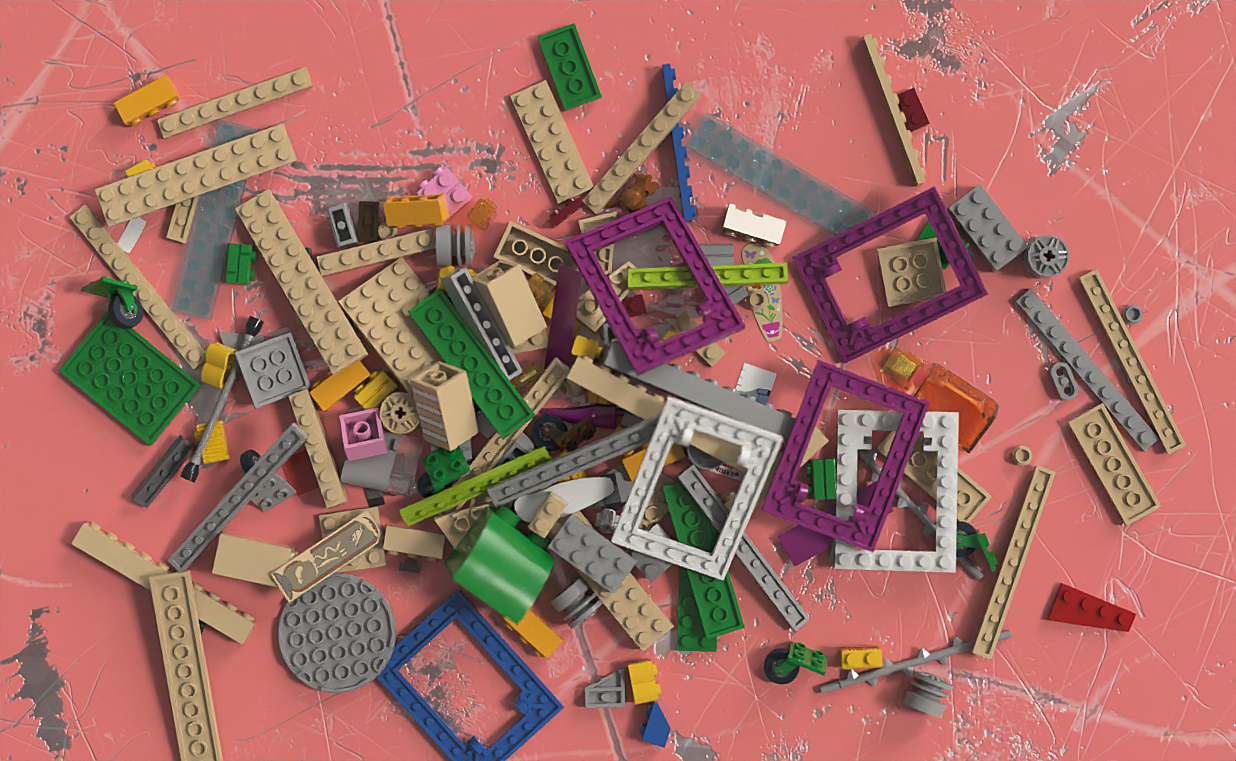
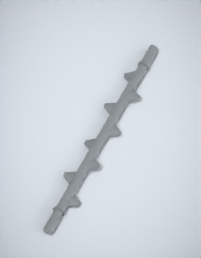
(920, 510)
(906, 666)

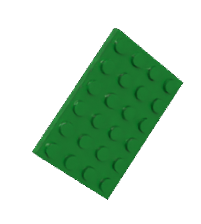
(130, 379)

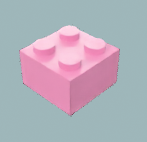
(363, 434)

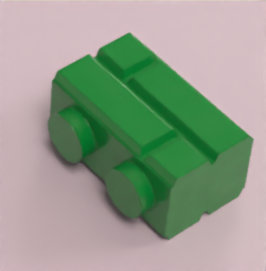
(240, 264)
(822, 479)

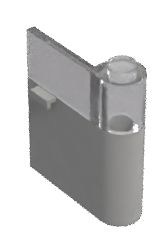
(390, 471)

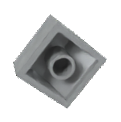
(649, 565)

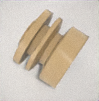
(392, 421)

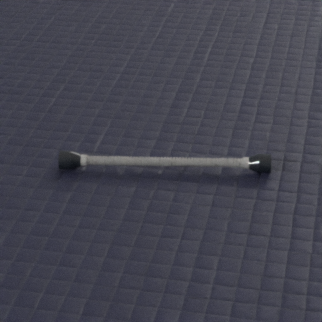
(191, 470)

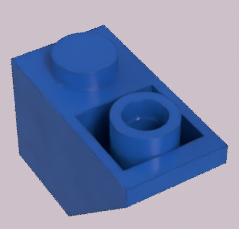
(657, 727)

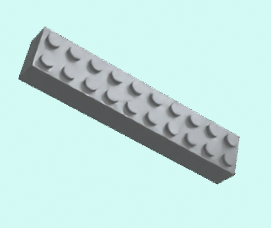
(703, 393)

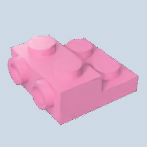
(446, 183)

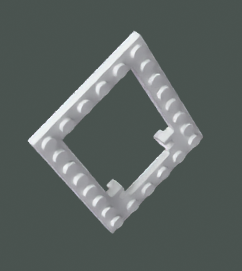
(940, 436)
(757, 455)

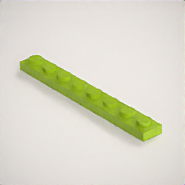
(727, 274)
(473, 487)

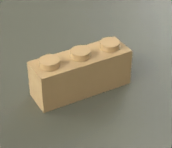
(414, 542)

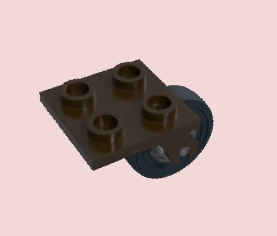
(553, 434)

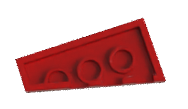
(1087, 610)

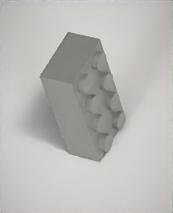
(986, 228)
(592, 553)

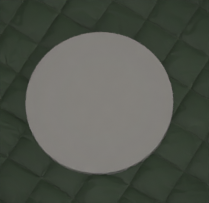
(337, 634)

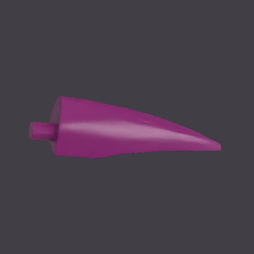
(599, 414)

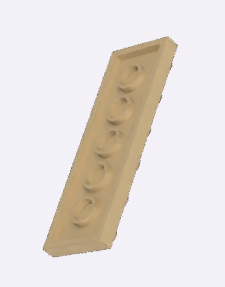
(552, 142)
(1114, 464)
(923, 471)

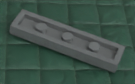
(163, 471)

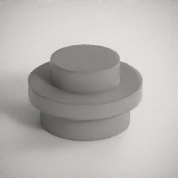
(1132, 314)

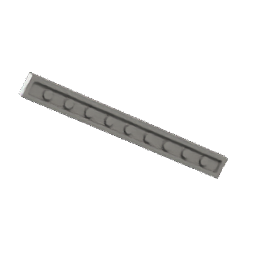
(1087, 370)
(573, 462)
(238, 498)
(746, 550)

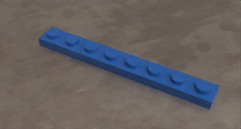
(679, 151)

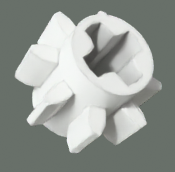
(607, 520)

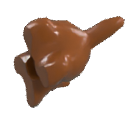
(634, 197)

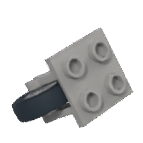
(274, 491)

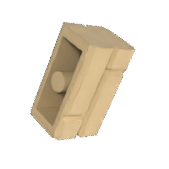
(548, 514)

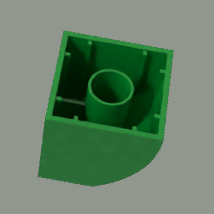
(501, 563)

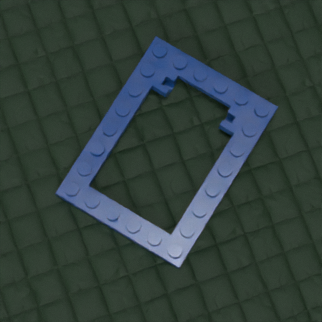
(540, 701)

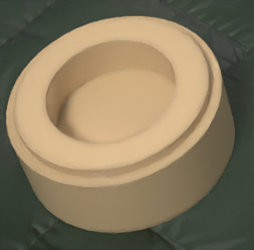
(387, 232)

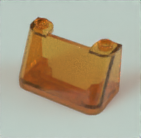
(952, 394)

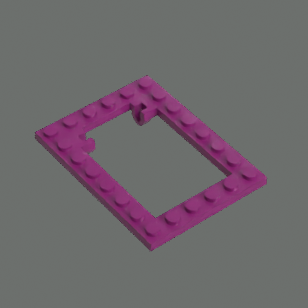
(821, 262)
(644, 355)
(867, 522)

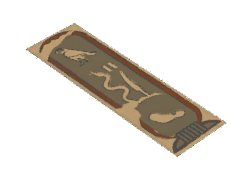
(327, 556)

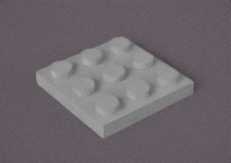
(272, 370)

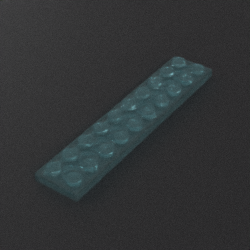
(776, 176)
(210, 238)

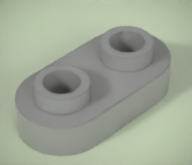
(1065, 380)

